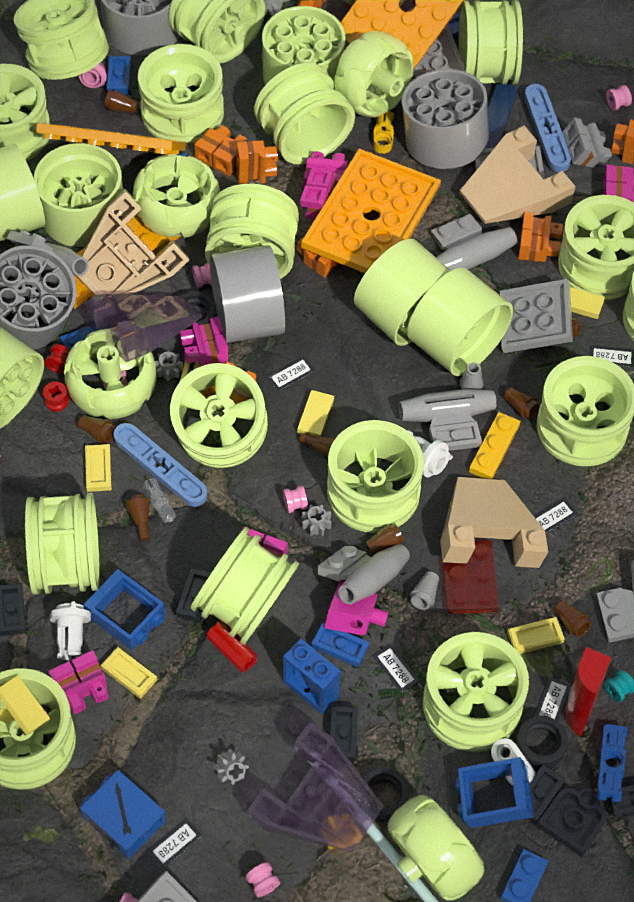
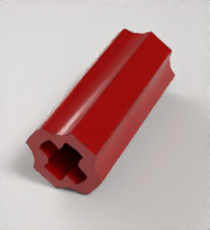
(238, 654)

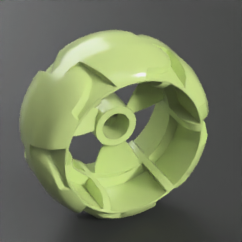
(374, 73)
(178, 215)
(117, 399)
(434, 848)

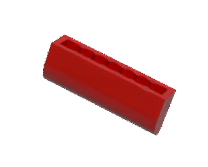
(585, 689)

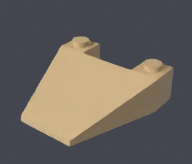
(510, 186)
(120, 259)
(491, 511)

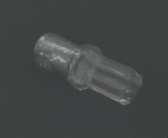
(159, 500)

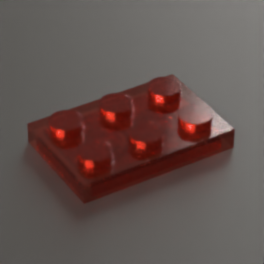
(472, 585)

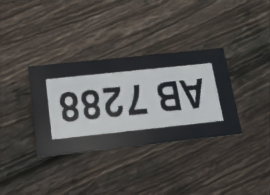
(618, 356)
(290, 373)
(555, 515)
(396, 668)
(553, 698)
(174, 843)

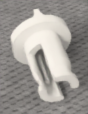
(434, 455)
(69, 623)

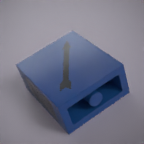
(122, 814)

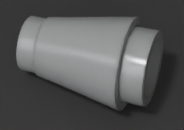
(472, 377)
(425, 591)

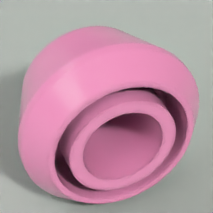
(95, 77)

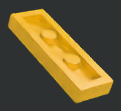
(494, 446)

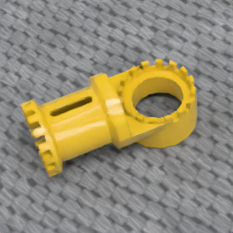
(386, 135)

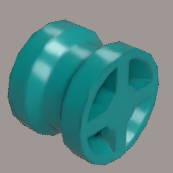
(619, 686)

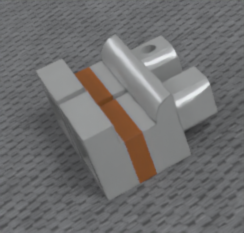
(585, 143)

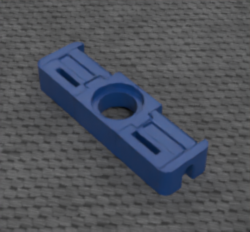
(611, 777)

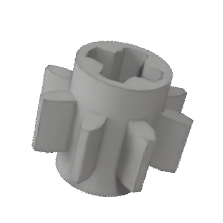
(168, 365)
(316, 520)
(231, 766)

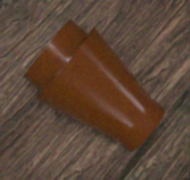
(119, 102)
(523, 403)
(99, 429)
(384, 539)
(574, 620)

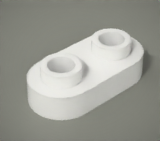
(497, 754)

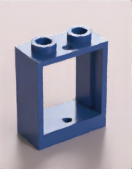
(106, 595)
(309, 669)
(519, 772)

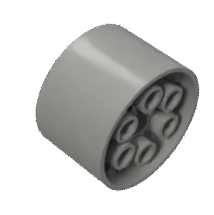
(137, 25)
(445, 118)
(53, 269)
(248, 293)

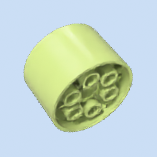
(293, 34)
(76, 168)
(18, 194)
(396, 286)
(459, 320)
(19, 375)

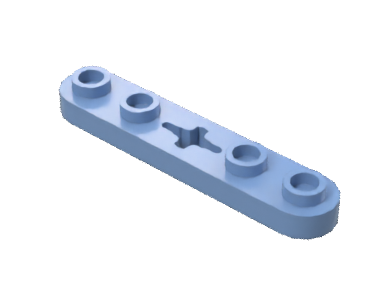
(553, 143)
(145, 451)

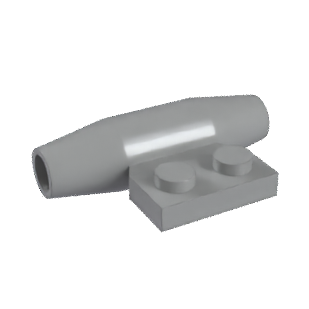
(466, 244)
(76, 263)
(450, 415)
(363, 574)
(618, 611)

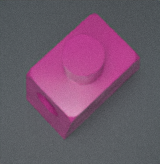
(354, 617)

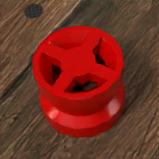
(57, 359)
(59, 401)

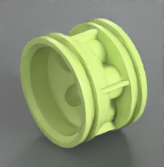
(61, 37)
(182, 113)
(577, 438)
(62, 542)

